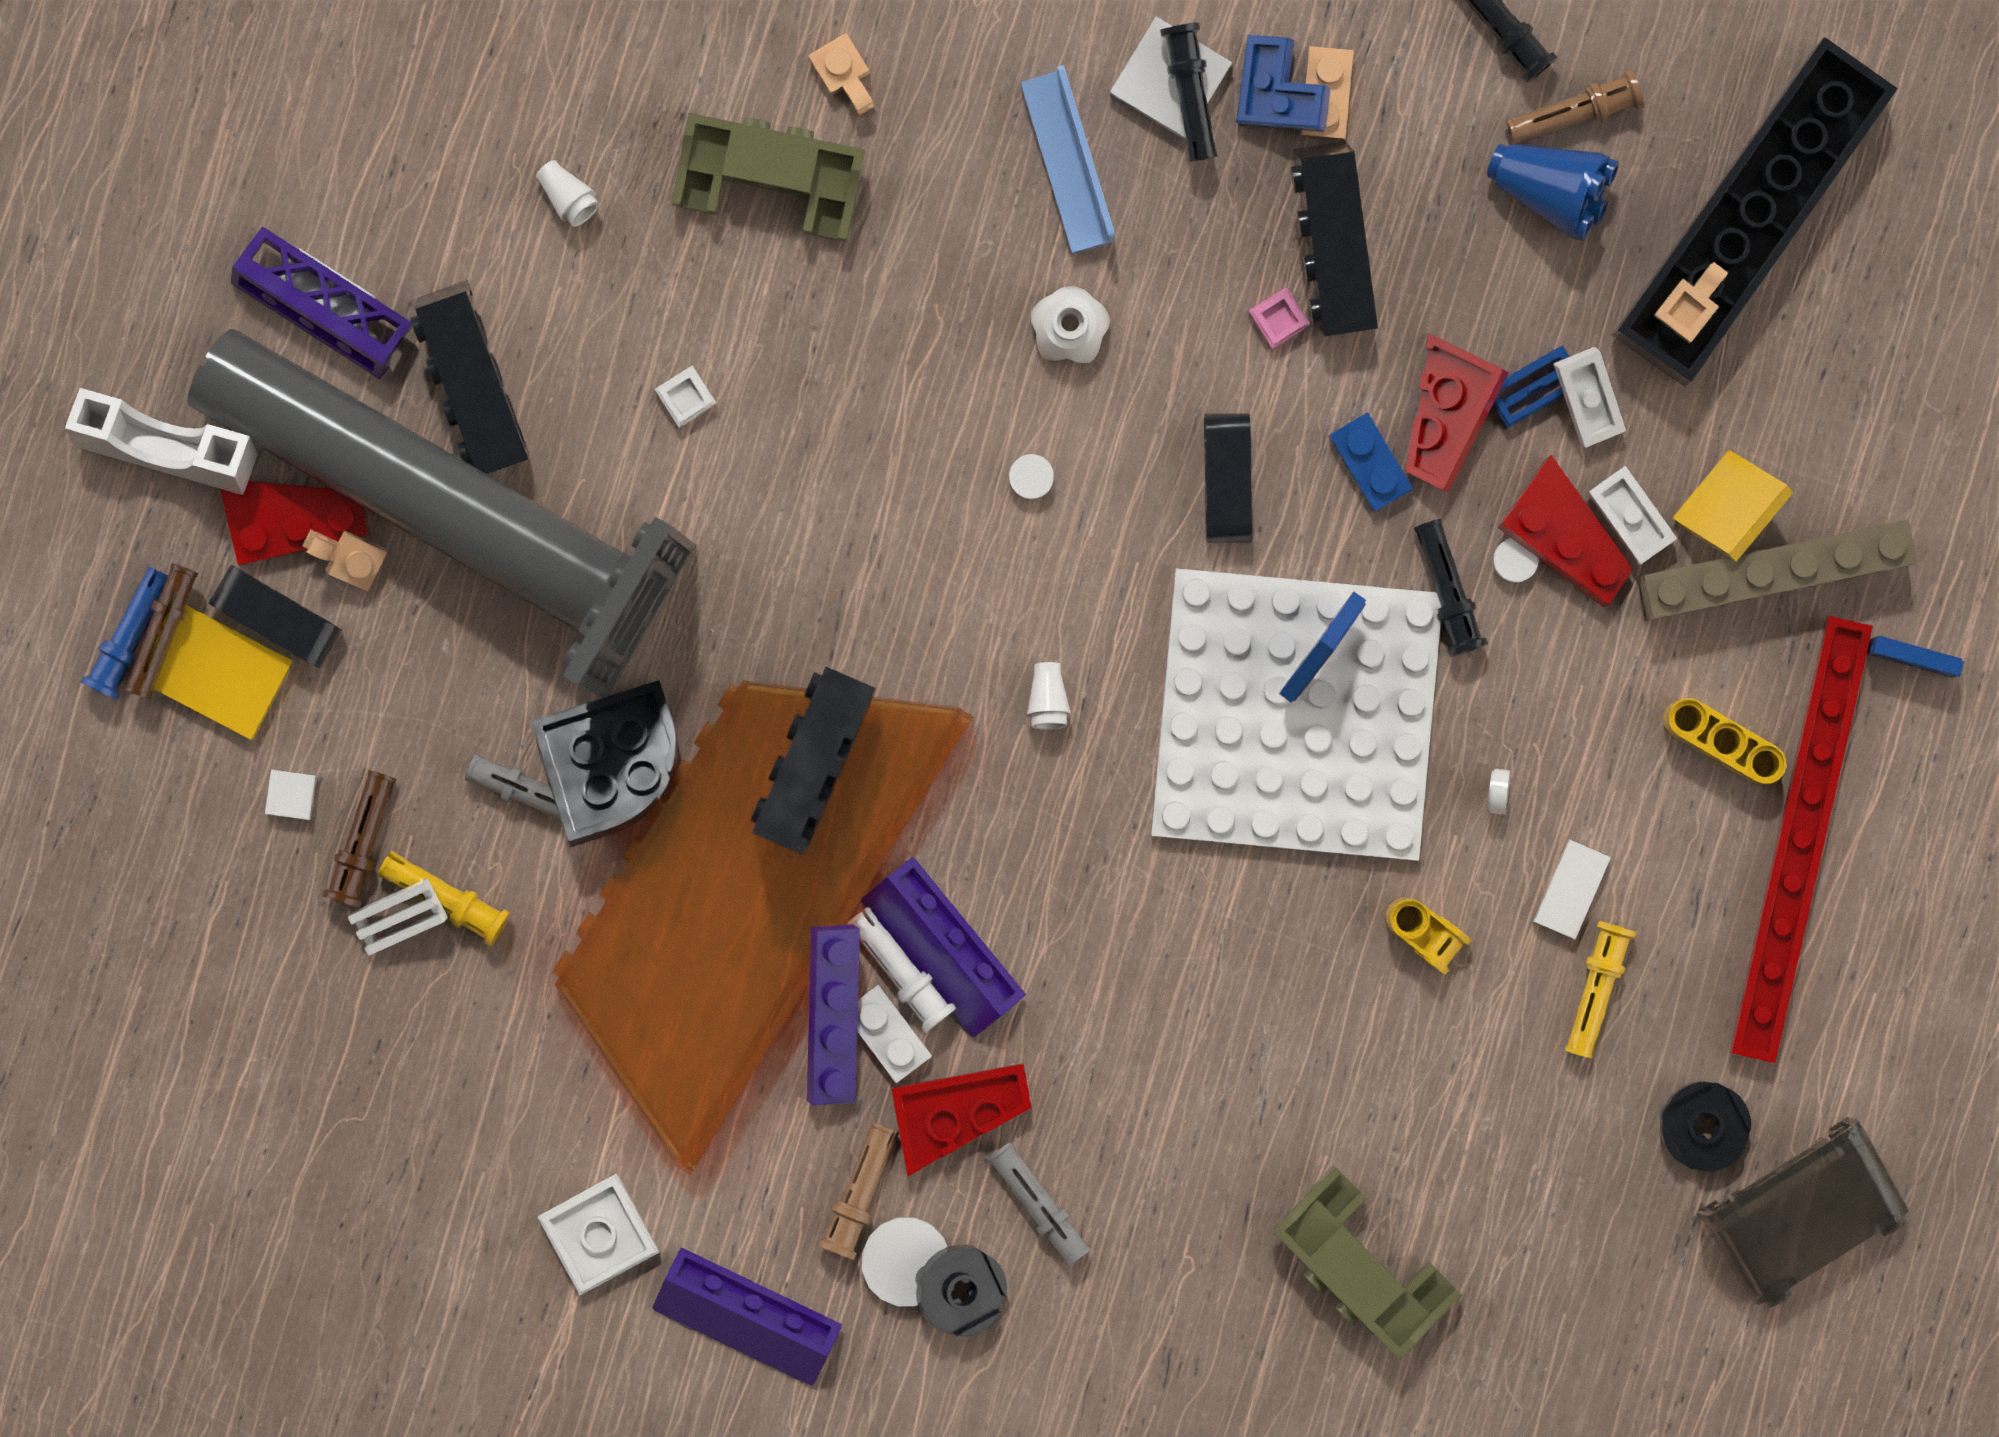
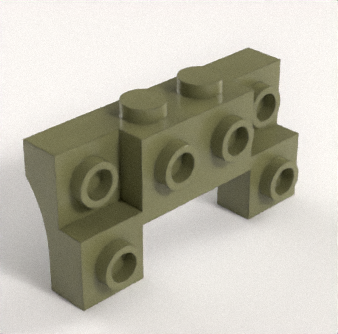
(772, 161)
(1365, 1287)

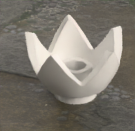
(1078, 345)

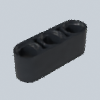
(1228, 478)
(275, 616)

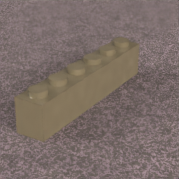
(1777, 570)

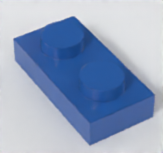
(1370, 462)

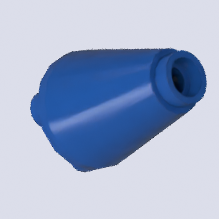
(1556, 184)

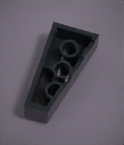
(1335, 238)
(469, 378)
(813, 761)

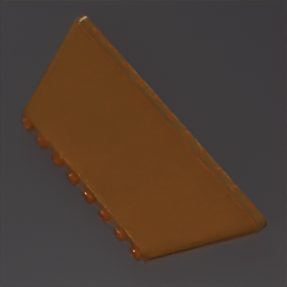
(714, 924)

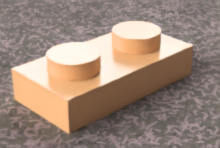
(1333, 69)

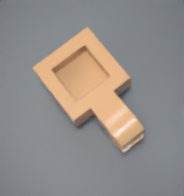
(842, 69)
(1689, 306)
(350, 559)

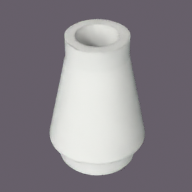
(569, 195)
(1048, 698)

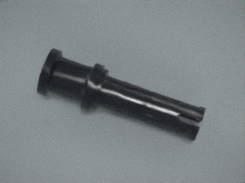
(1514, 37)
(1187, 70)
(1455, 608)

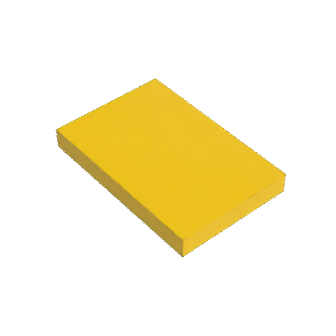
(221, 672)

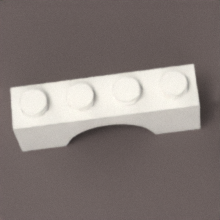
(198, 454)

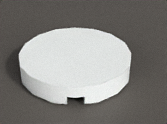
(895, 1256)

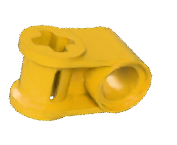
(1428, 934)

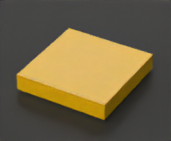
(1732, 505)

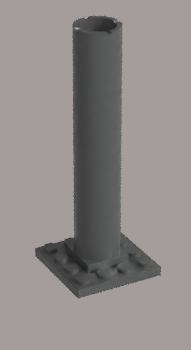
(448, 503)

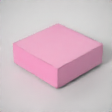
(1279, 318)

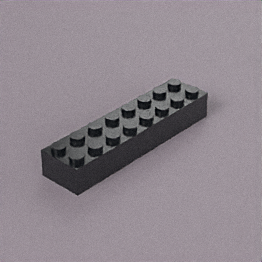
(1760, 203)

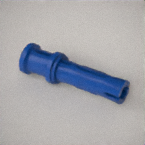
(118, 653)

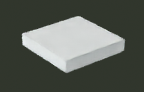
(1151, 90)
(598, 1234)

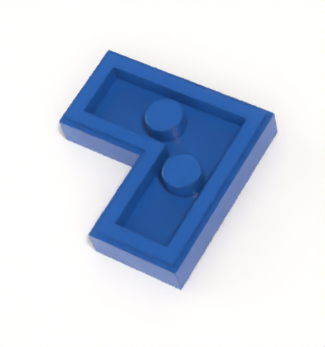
(1269, 97)
(1323, 647)

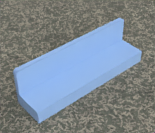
(1068, 161)

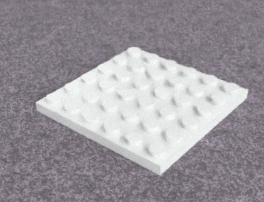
(1309, 774)

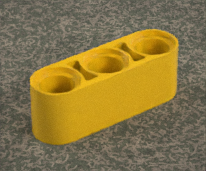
(1746, 742)

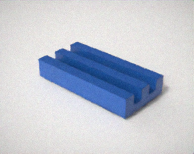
(1501, 405)
(1915, 656)

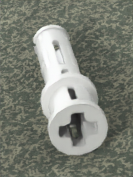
(913, 986)

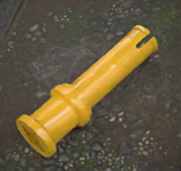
(462, 907)
(1604, 968)

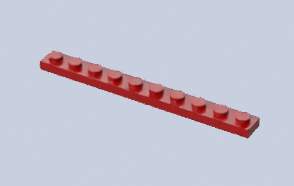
(1801, 839)

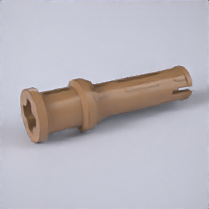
(1596, 103)
(852, 1211)

